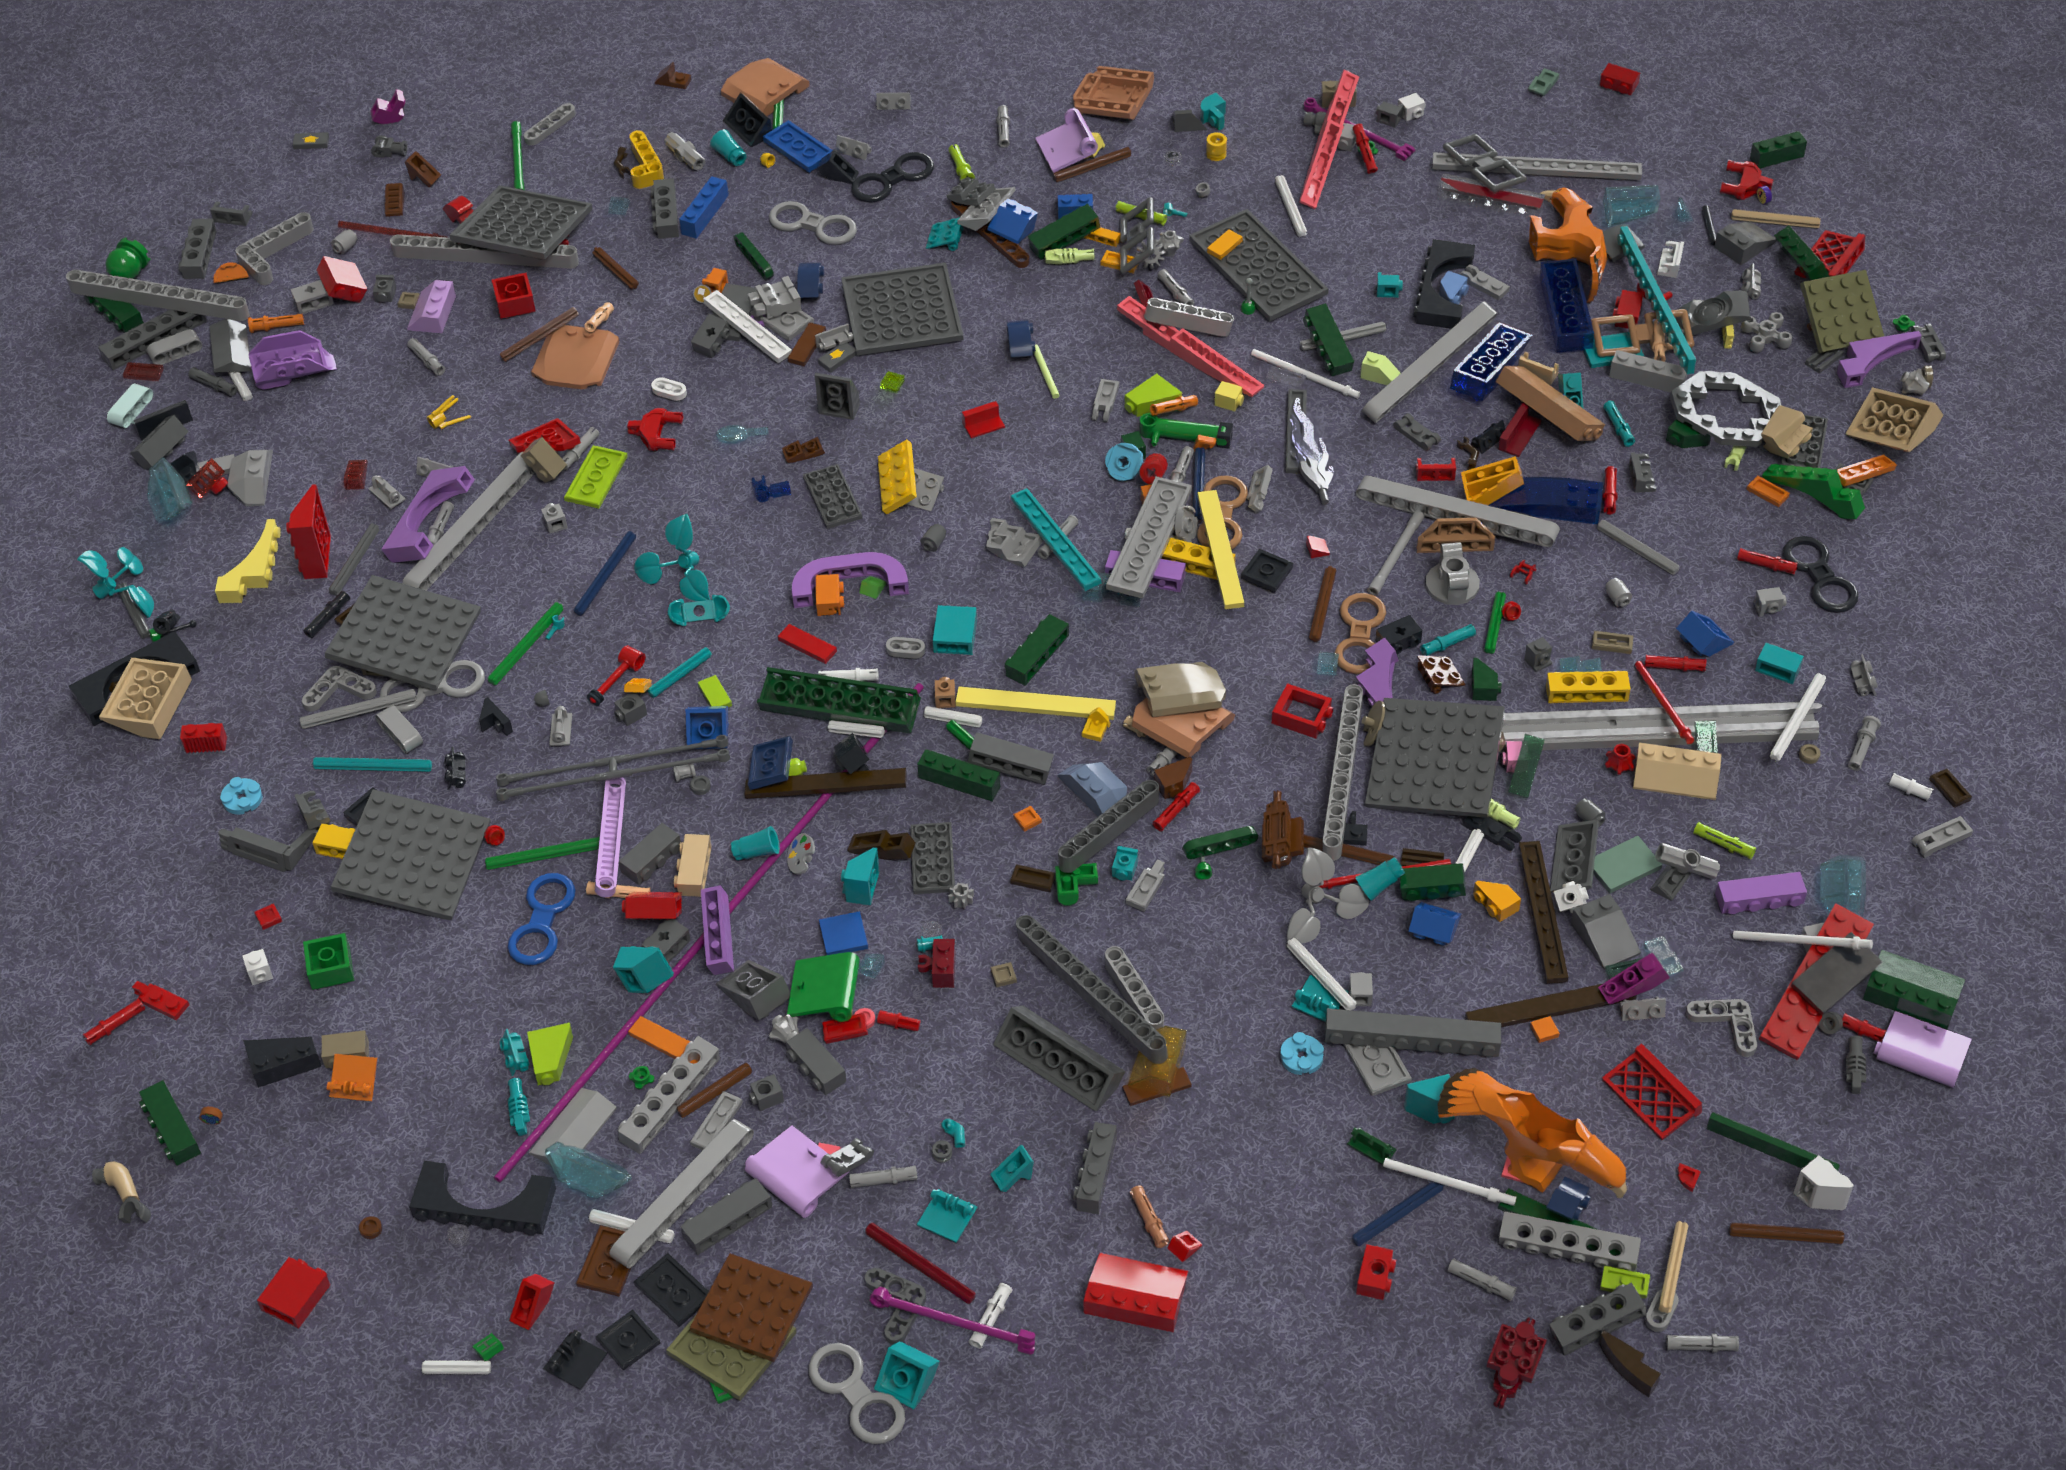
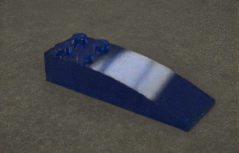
(1482, 366)
(1555, 499)

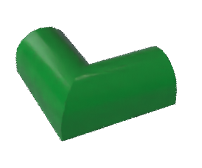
(1068, 882)

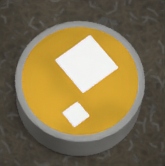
(701, 292)

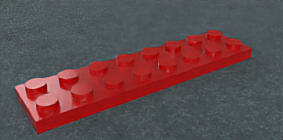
(1794, 1017)

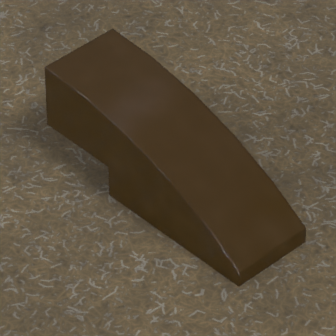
(888, 846)
(1629, 1364)

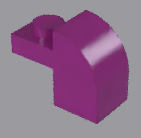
(388, 112)

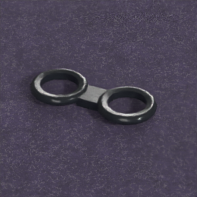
(892, 176)
(1821, 574)

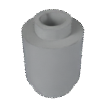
(344, 241)
(1618, 592)

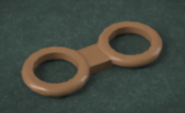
(1226, 508)
(1359, 629)

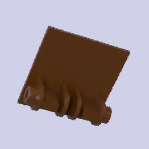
(1439, 672)

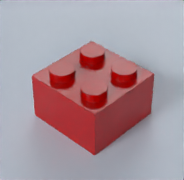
(513, 295)

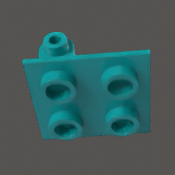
(945, 233)
(1315, 999)
(947, 1215)

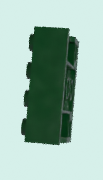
(1914, 989)

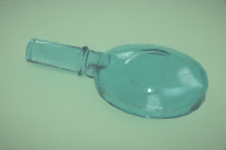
(736, 433)

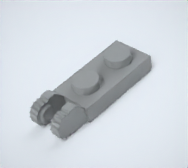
(1485, 282)
(1105, 398)

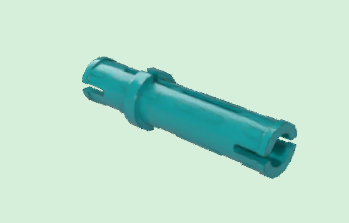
(1622, 428)
(1441, 643)

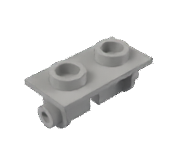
(893, 100)
(852, 147)
(1751, 282)
(828, 338)
(425, 466)
(385, 492)
(1866, 683)
(560, 727)
(1643, 1008)

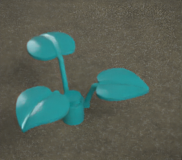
(677, 533)
(106, 586)

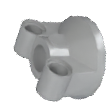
(1452, 579)

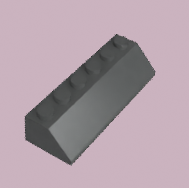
(1058, 1057)

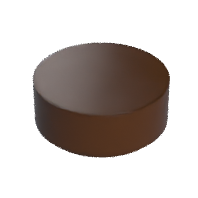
(370, 1227)

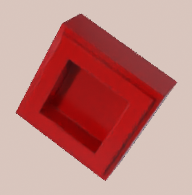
(268, 916)

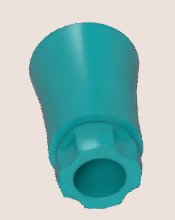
(728, 147)
(757, 844)
(1380, 878)

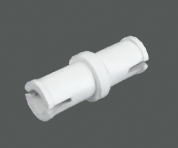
(1910, 787)

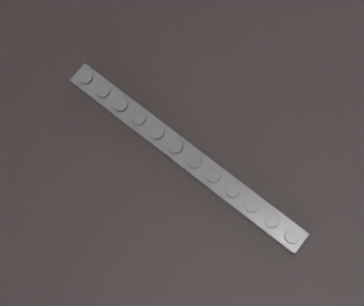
(1548, 166)

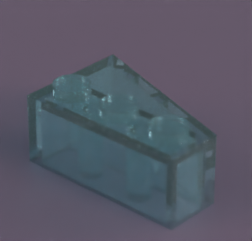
(1630, 203)

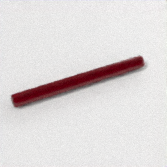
(920, 1263)

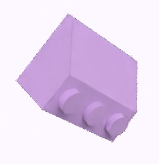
(433, 307)

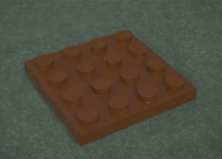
(751, 1307)

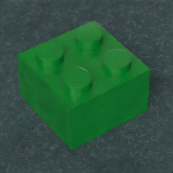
(328, 961)

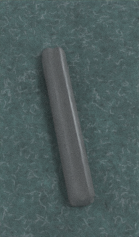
(134, 612)

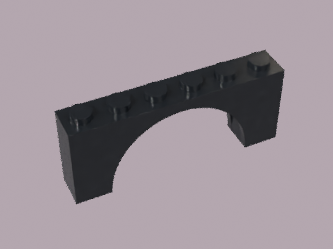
(1443, 257)
(93, 690)
(523, 1214)

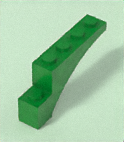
(1821, 484)

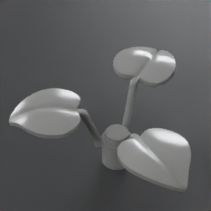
(1314, 871)

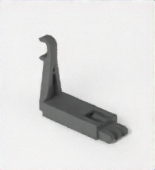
(266, 850)

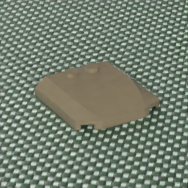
(1181, 688)

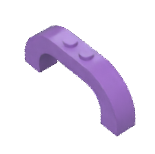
(849, 567)

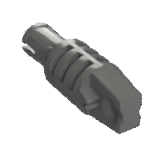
(1855, 1064)

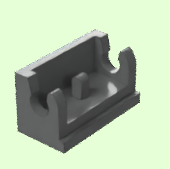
(231, 216)
(1641, 473)
(313, 811)

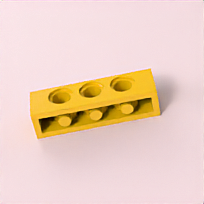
(1197, 557)
(1588, 687)

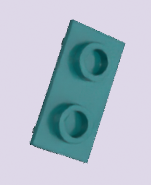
(514, 1059)

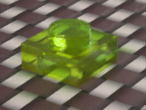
(892, 381)

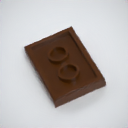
(600, 1270)

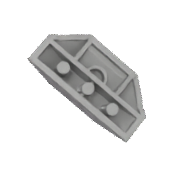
(250, 476)

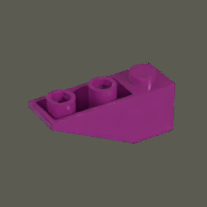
(1634, 980)

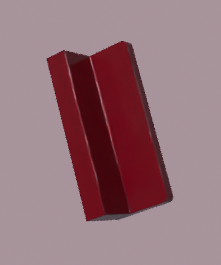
(1518, 431)

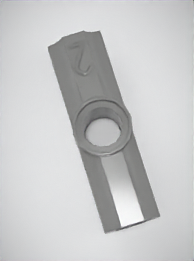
(684, 151)
(1687, 861)

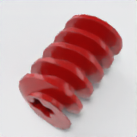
(1154, 461)

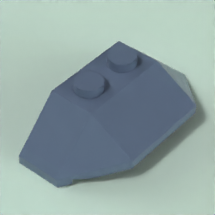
(1094, 785)

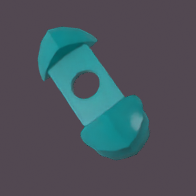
(682, 612)

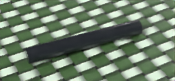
(1709, 224)

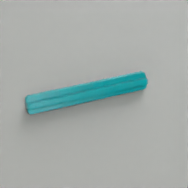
(679, 672)

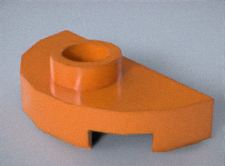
(229, 272)

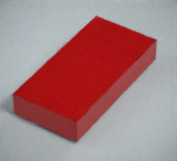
(839, 1031)

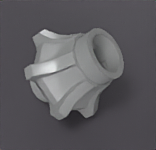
(1170, 242)
(1914, 382)
(784, 1028)

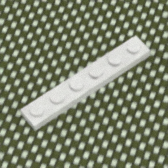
(747, 326)

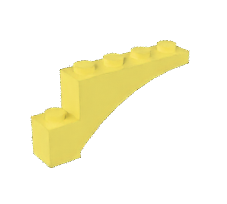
(253, 570)

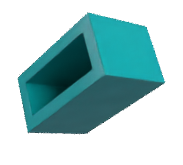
(1779, 663)

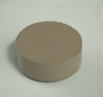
(1809, 754)

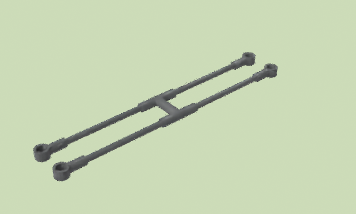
(504, 779)

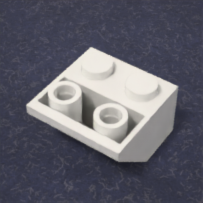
(1823, 1186)

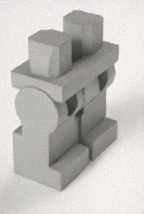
(775, 299)

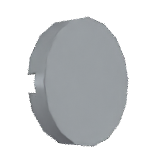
(1186, 524)

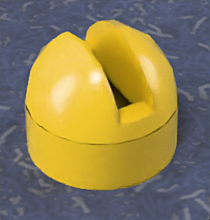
(767, 160)

